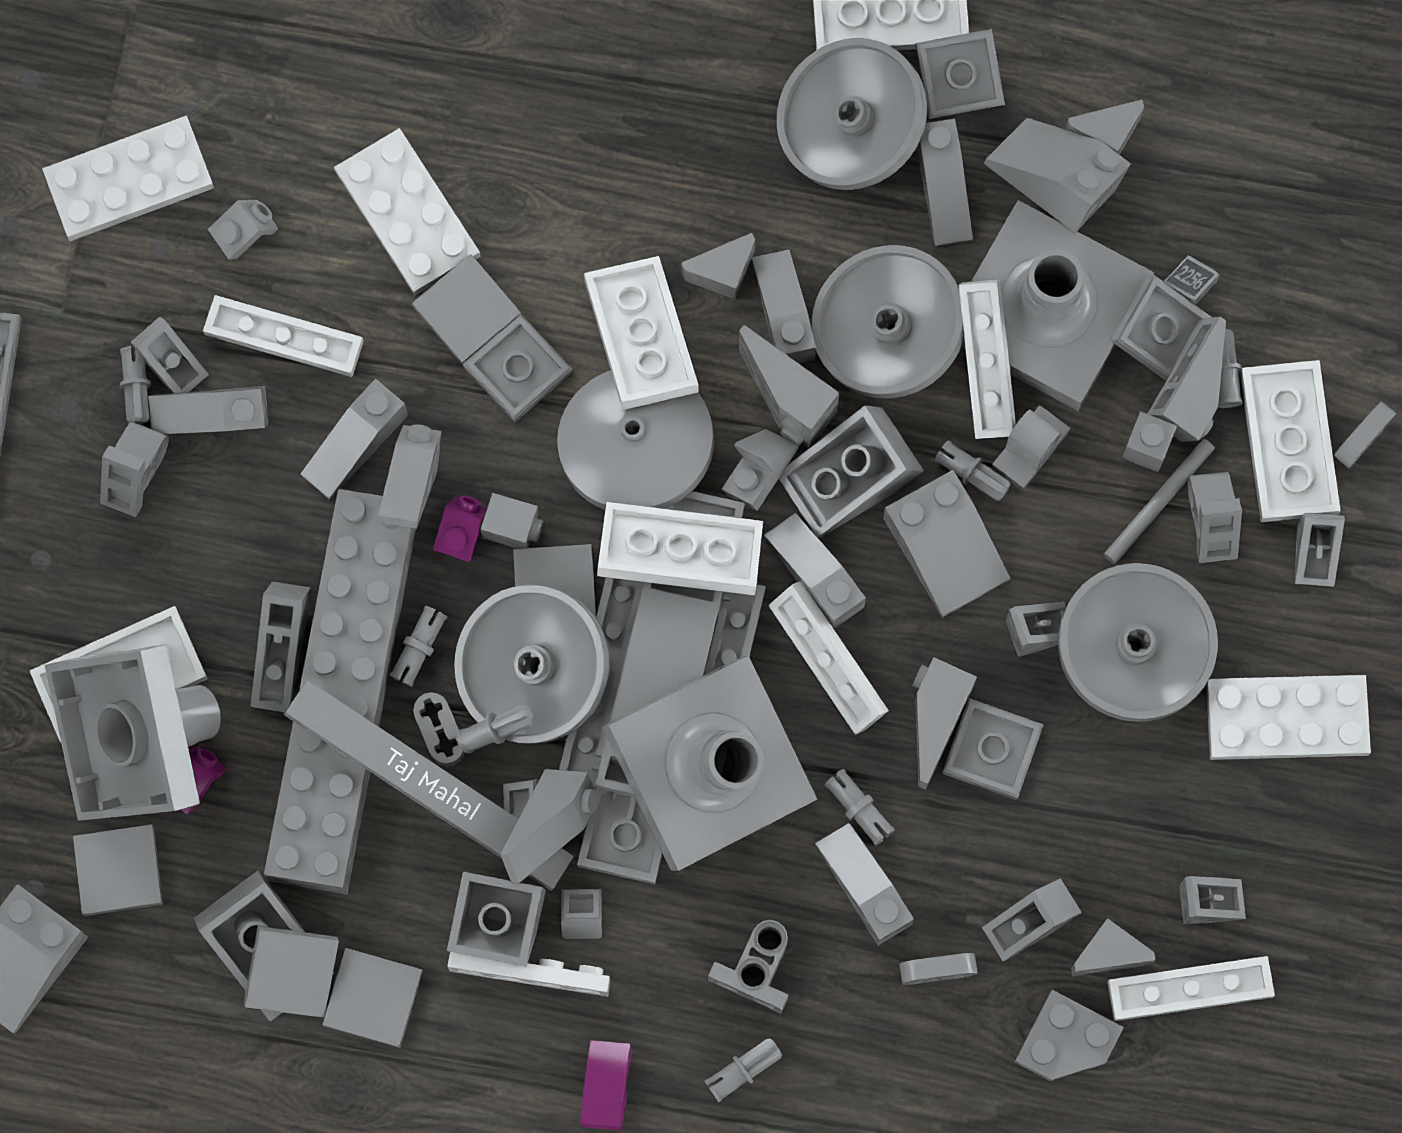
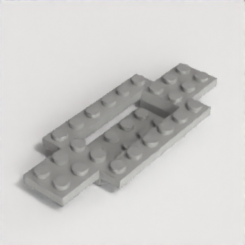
(655, 645)

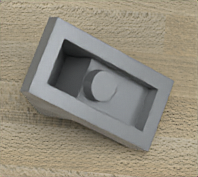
(169, 357)
(762, 464)

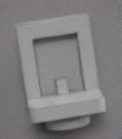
(242, 227)

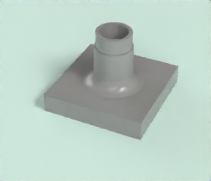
(1067, 338)
(129, 732)
(672, 771)

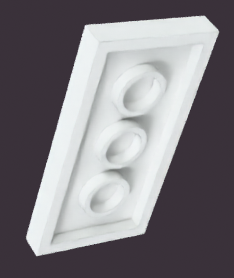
(889, 21)
(128, 178)
(406, 211)
(641, 333)
(1289, 440)
(680, 548)
(153, 631)
(1288, 717)

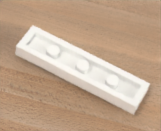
(283, 336)
(987, 358)
(828, 657)
(546, 974)
(1191, 988)

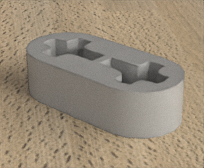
(1365, 434)
(430, 732)
(938, 968)

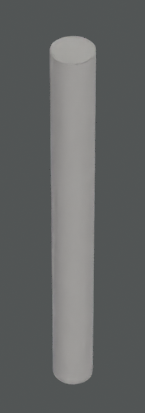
(1158, 501)

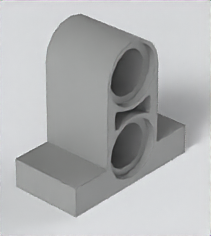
(1030, 446)
(131, 467)
(1215, 516)
(757, 957)

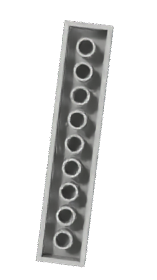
(351, 661)

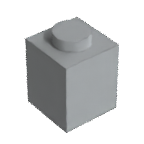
(1149, 441)
(511, 522)

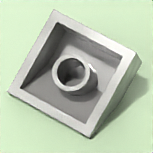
(496, 919)

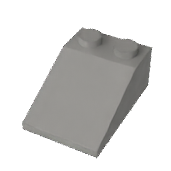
(1059, 170)
(794, 395)
(850, 470)
(946, 543)
(233, 923)
(33, 954)

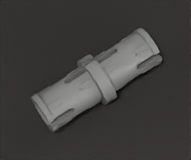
(418, 646)
(859, 807)

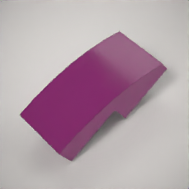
(605, 1085)

